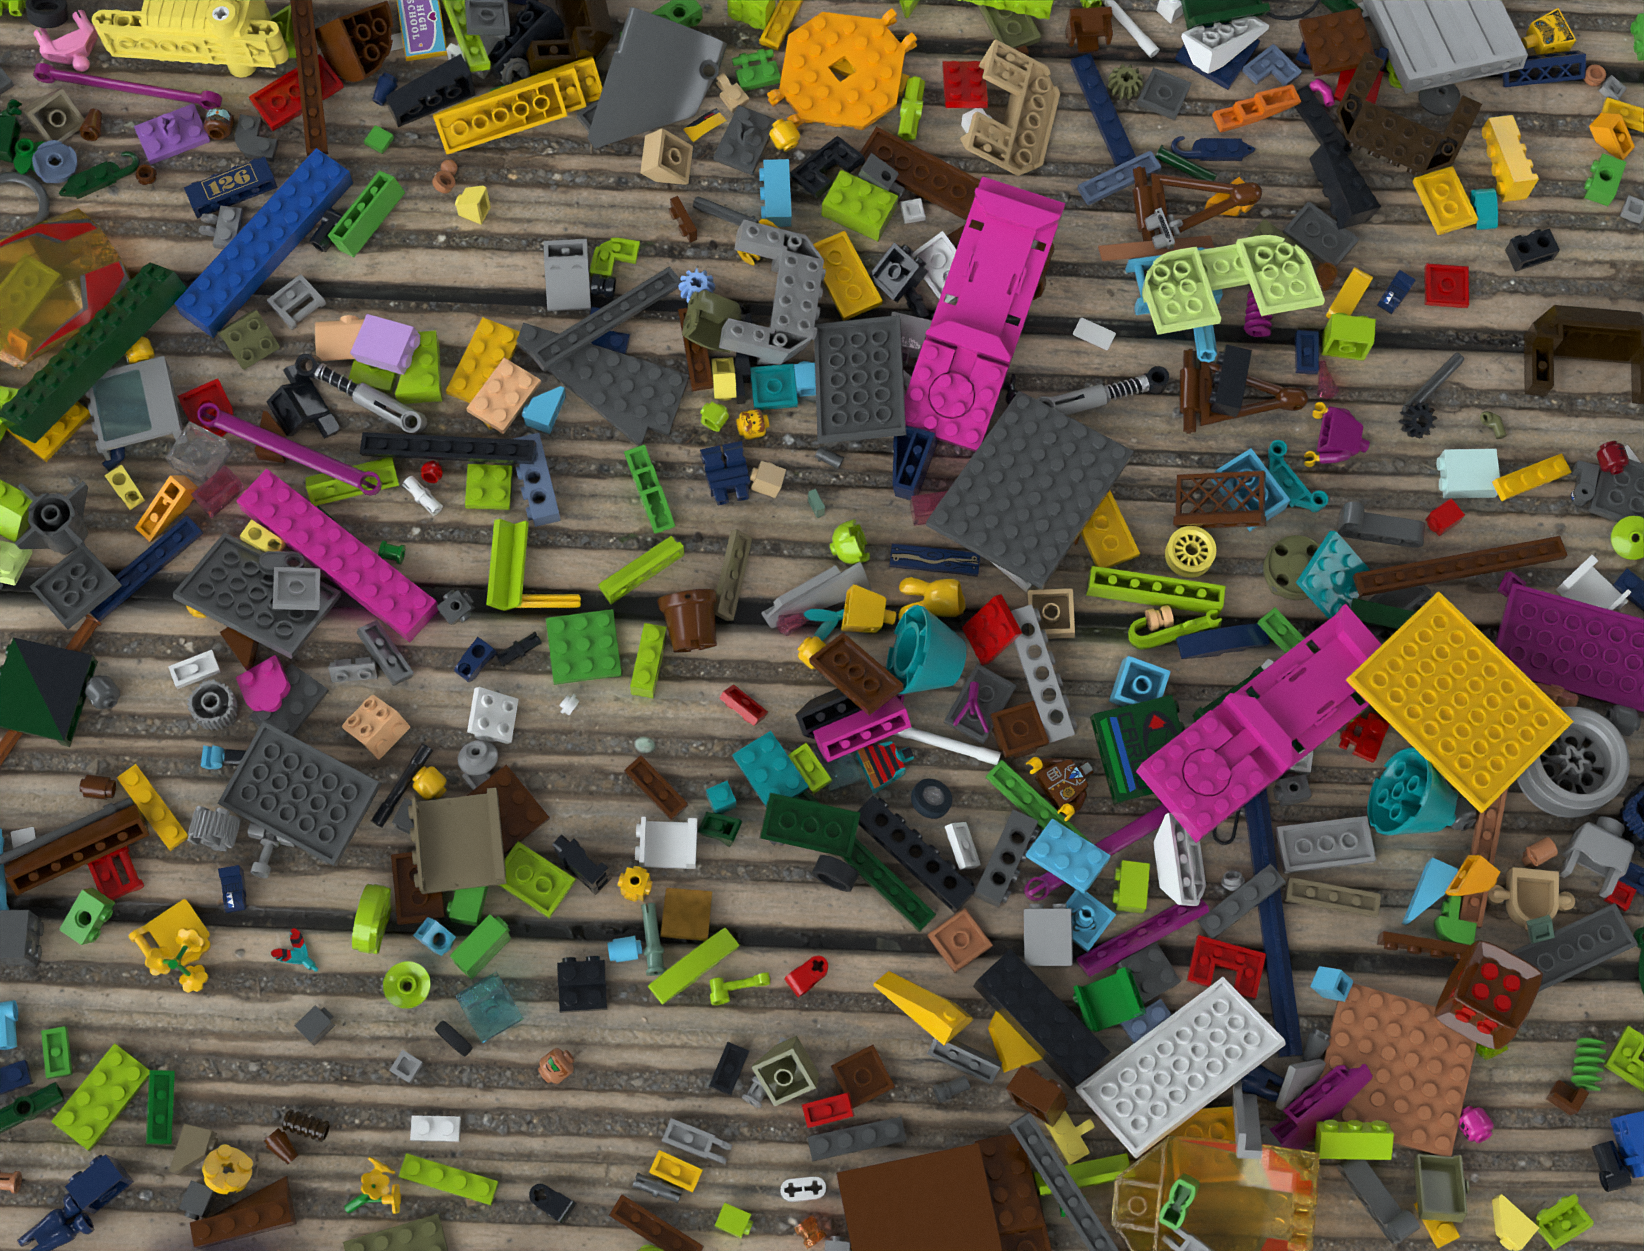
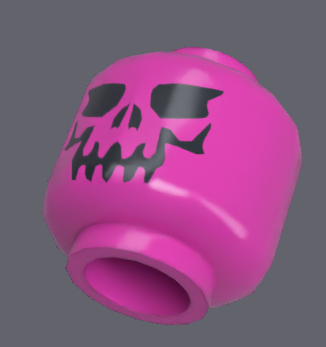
(1475, 1124)

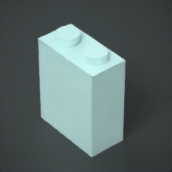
(1468, 473)

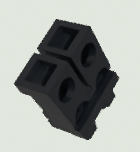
(575, 858)

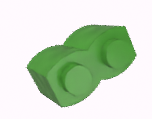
(1179, 1201)

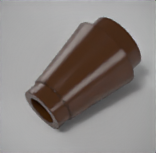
(91, 126)
(281, 1146)

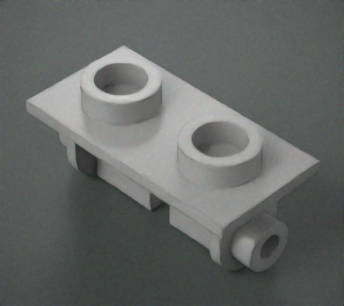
(345, 671)

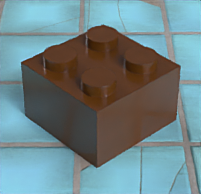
(1037, 1095)

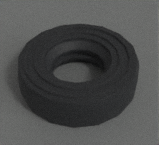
(453, 1038)

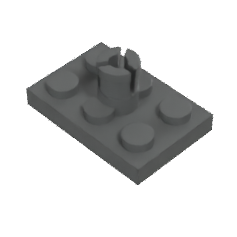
(744, 140)

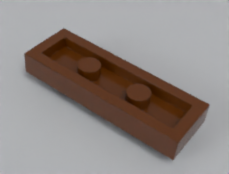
(656, 787)

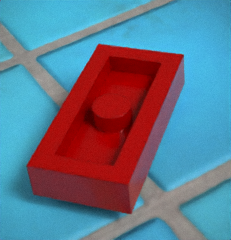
(743, 705)
(828, 1110)

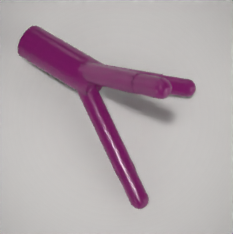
(973, 704)

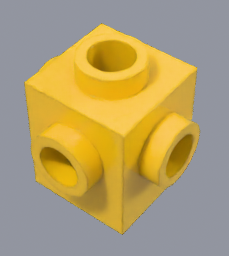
(635, 892)

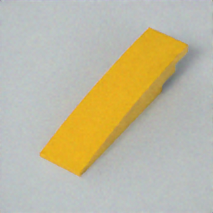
(519, 105)

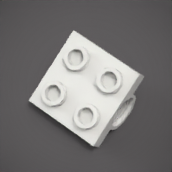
(492, 716)

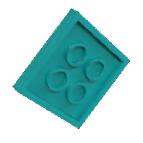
(1330, 575)

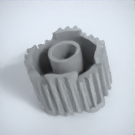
(203, 698)
(213, 828)

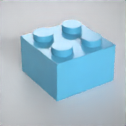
(1138, 682)

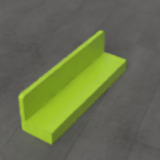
(326, 489)
(507, 564)

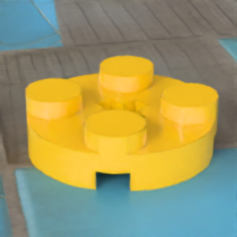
(227, 1157)

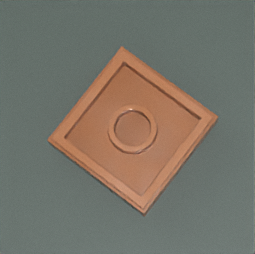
(960, 940)

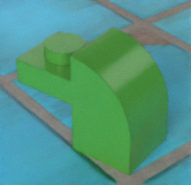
(1452, 929)

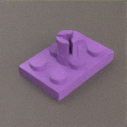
(172, 134)

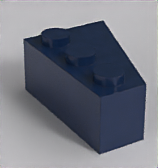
(912, 461)

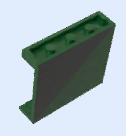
(44, 689)

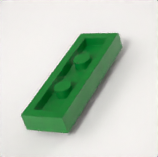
(160, 1107)

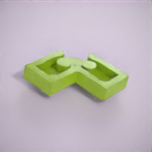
(614, 250)

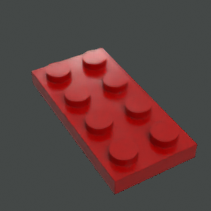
(281, 99)

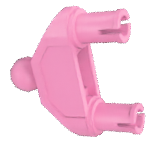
(71, 47)

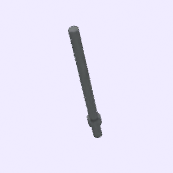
(108, 810)

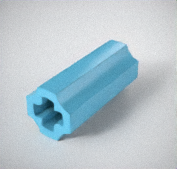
(1205, 343)

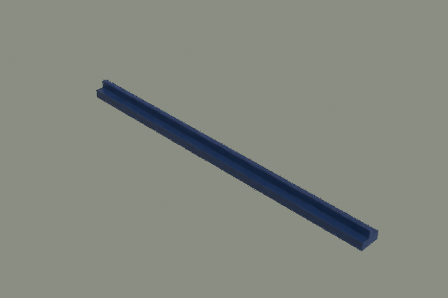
(1273, 929)

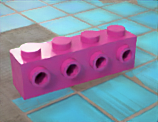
(861, 729)

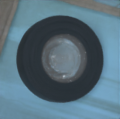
(931, 798)

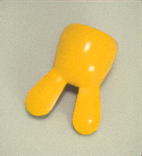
(941, 596)

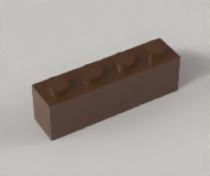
(256, 1214)

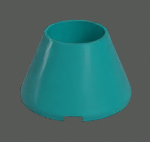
(925, 652)

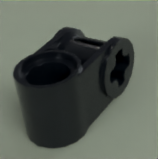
(555, 1205)

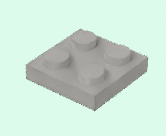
(296, 588)

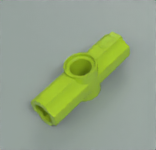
(911, 108)

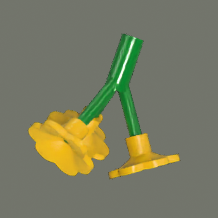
(161, 961)
(376, 1185)

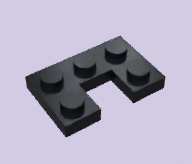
(811, 171)

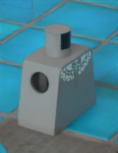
(913, 335)

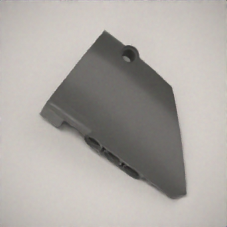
(653, 77)

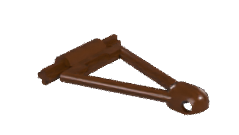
(1152, 197)
(1197, 386)

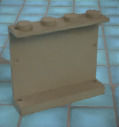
(457, 842)

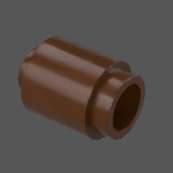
(97, 787)

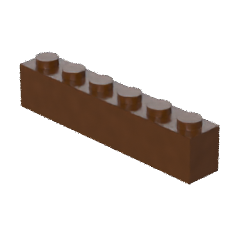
(76, 849)

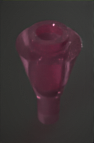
(1326, 385)
(789, 623)

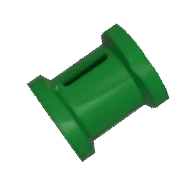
(392, 552)

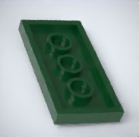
(810, 825)

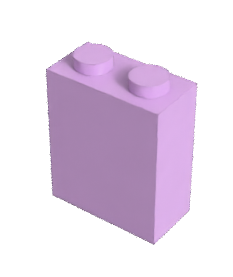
(385, 344)

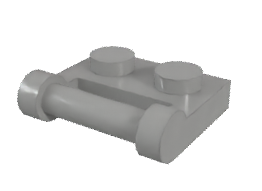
(292, 296)

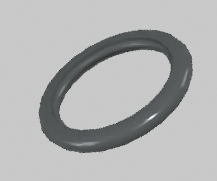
(36, 187)

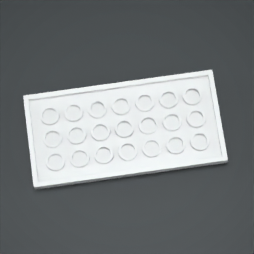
(1180, 1067)

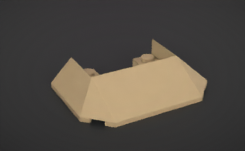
(1023, 137)

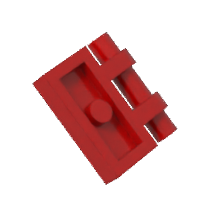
(1370, 737)

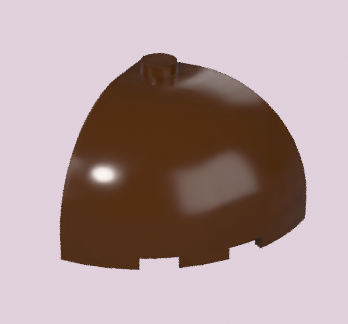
(357, 41)

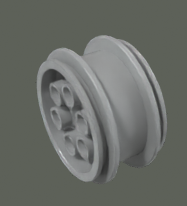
(1606, 753)

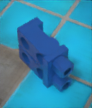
(1630, 1141)

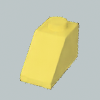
(473, 204)
(724, 378)
(1511, 1224)

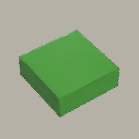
(378, 139)

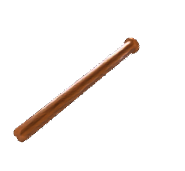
(76, 644)

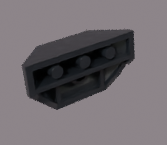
(824, 711)

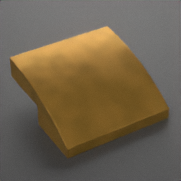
(686, 914)

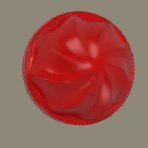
(431, 471)

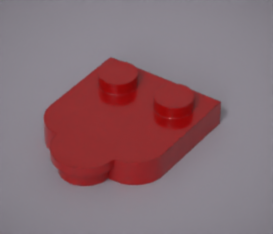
(207, 393)

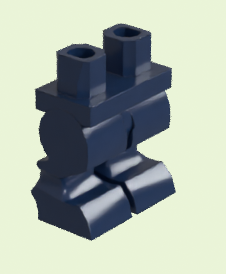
(729, 479)

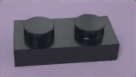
(729, 1068)

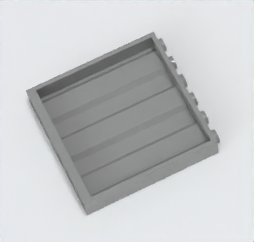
(1446, 40)

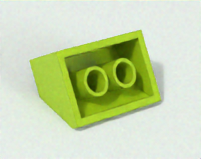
(13, 512)

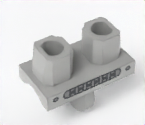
(1159, 221)

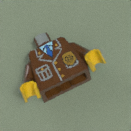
(1062, 782)

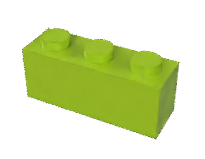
(648, 660)
(1354, 1140)

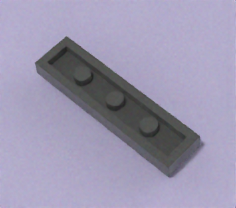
(1241, 901)
(856, 1139)

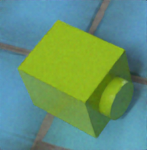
(734, 1221)

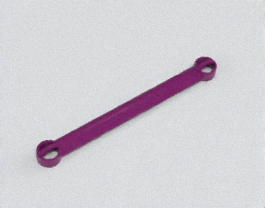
(48, 74)
(289, 449)
(1110, 844)

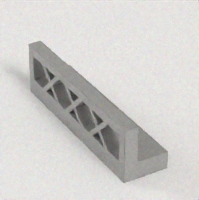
(1246, 1124)

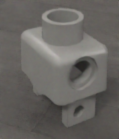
(1599, 850)

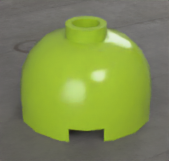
(849, 543)

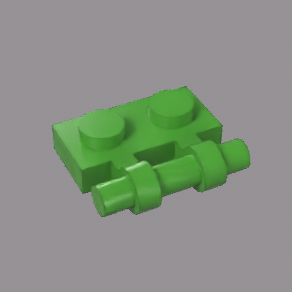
(759, 75)

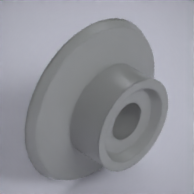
(481, 763)

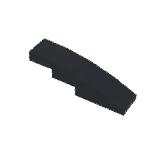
(742, 370)

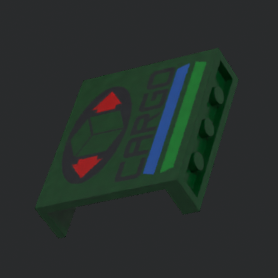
(1129, 738)

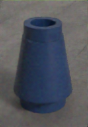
(385, 85)

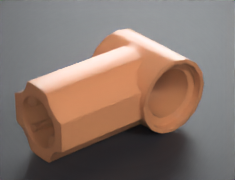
(1539, 853)

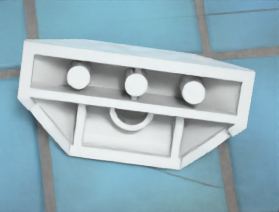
(1179, 863)

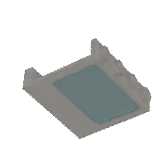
(134, 405)

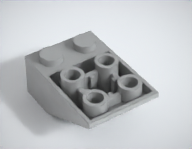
(567, 275)

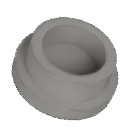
(1232, 880)

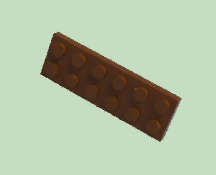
(924, 173)

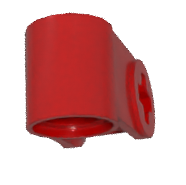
(804, 977)

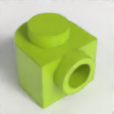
(714, 416)

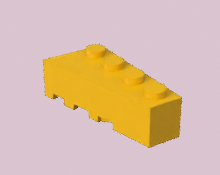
(1508, 159)

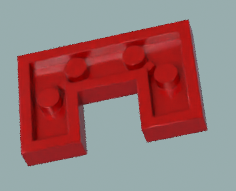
(1212, 953)

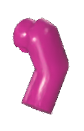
(1325, 89)

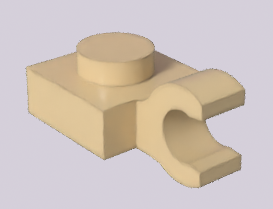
(732, 94)

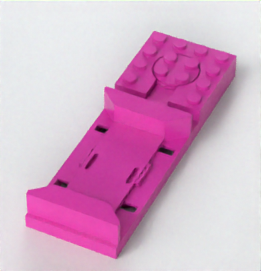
(1249, 740)

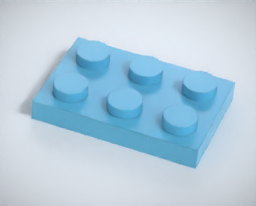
(1068, 856)

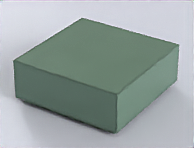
(816, 503)
(1540, 929)

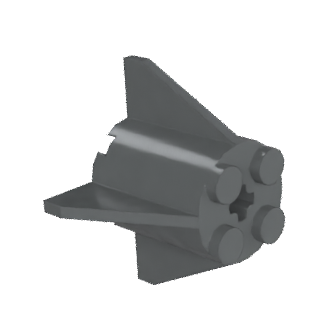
(56, 521)

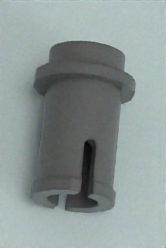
(829, 457)

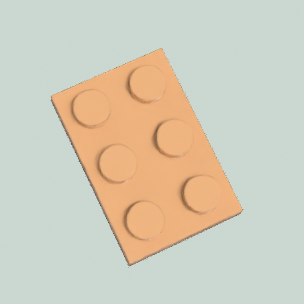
(503, 395)

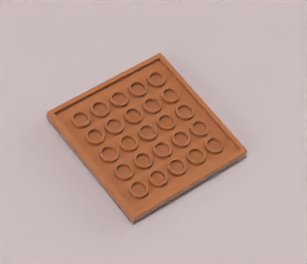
(1414, 1063)

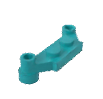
(1290, 483)

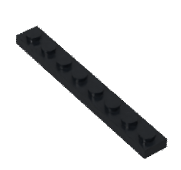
(448, 448)

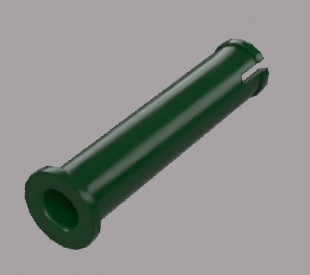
(1184, 165)

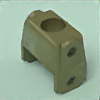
(706, 317)

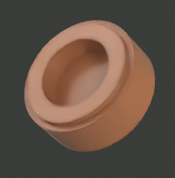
(1595, 75)

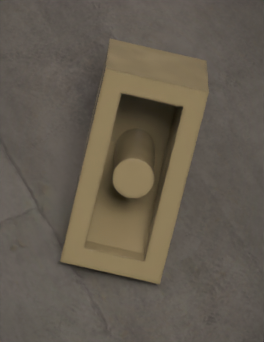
(192, 1148)

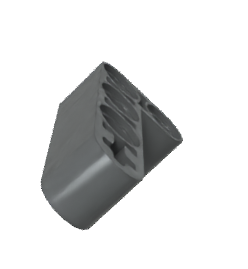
(1379, 528)
(1377, 1200)

